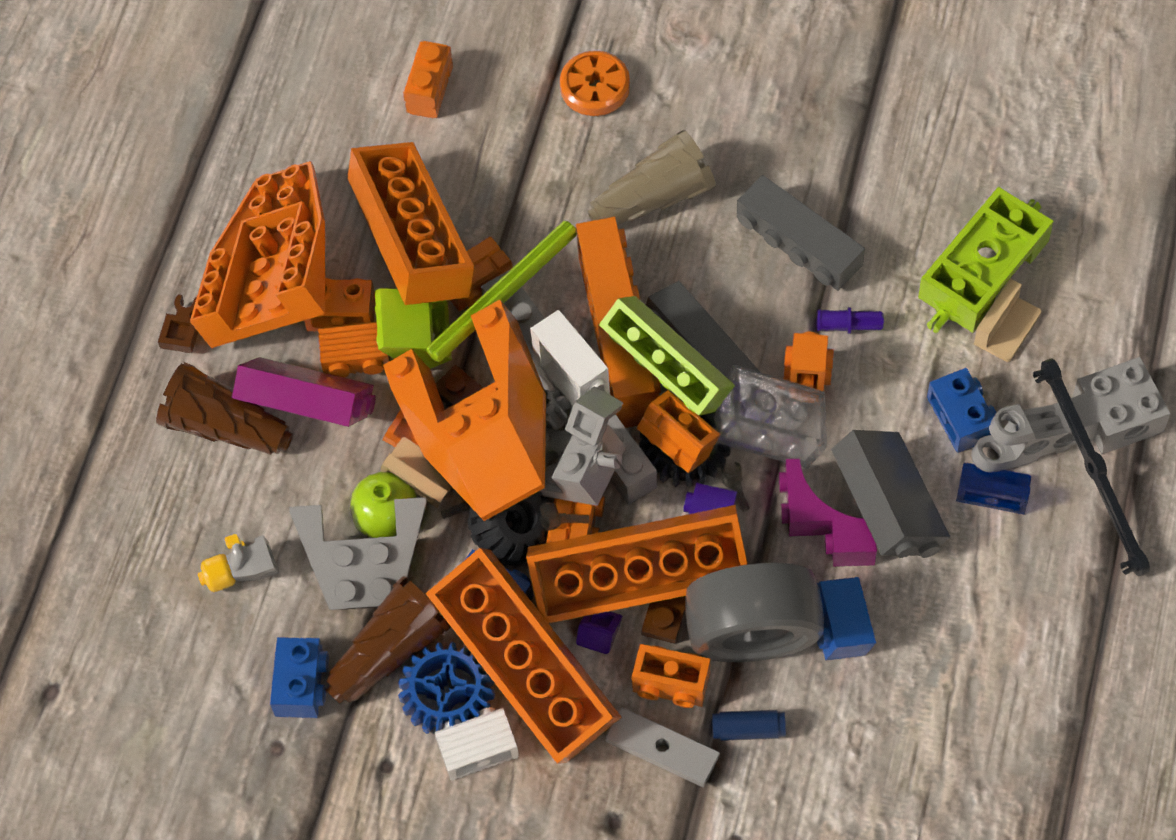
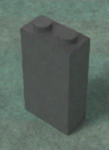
(890, 493)

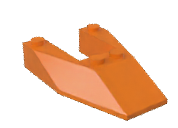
(494, 439)

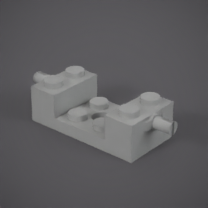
(581, 468)

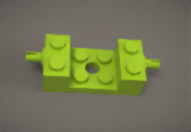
(965, 283)

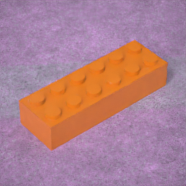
(410, 223)
(606, 278)
(633, 563)
(523, 655)

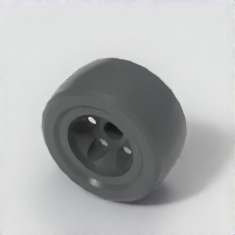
(754, 612)

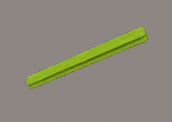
(503, 289)

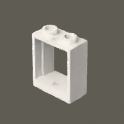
(567, 358)

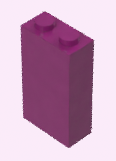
(303, 391)

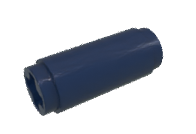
(749, 725)

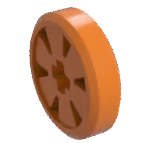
(582, 72)

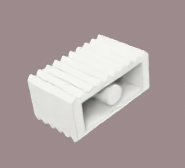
(476, 743)

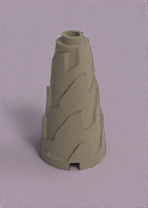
(656, 182)

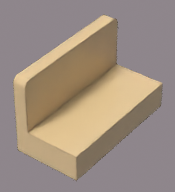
(1006, 323)
(411, 466)

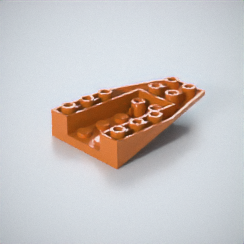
(266, 261)

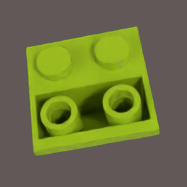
(409, 326)

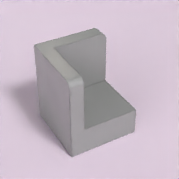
(591, 415)

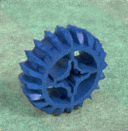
(419, 682)

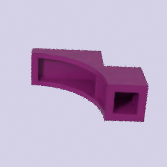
(807, 515)

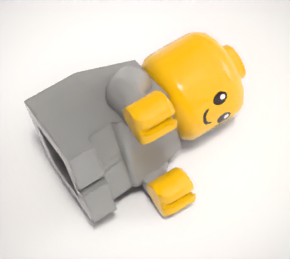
(242, 564)

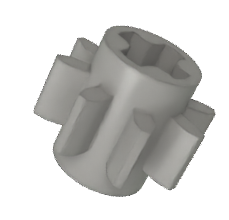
(555, 409)

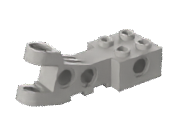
(1114, 407)

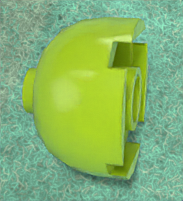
(374, 505)

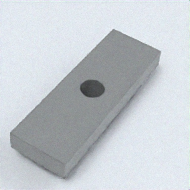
(643, 737)

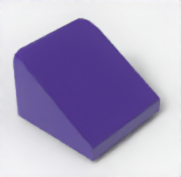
(598, 631)

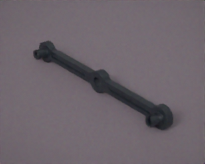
(1095, 467)

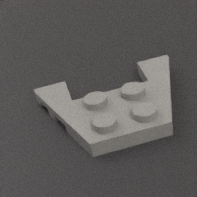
(359, 570)

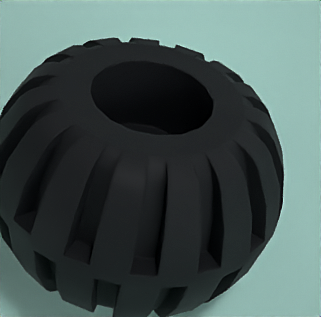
(511, 543)

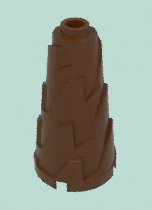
(207, 410)
(395, 633)

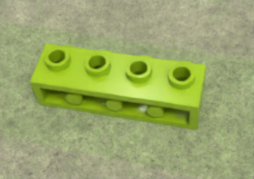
(666, 355)

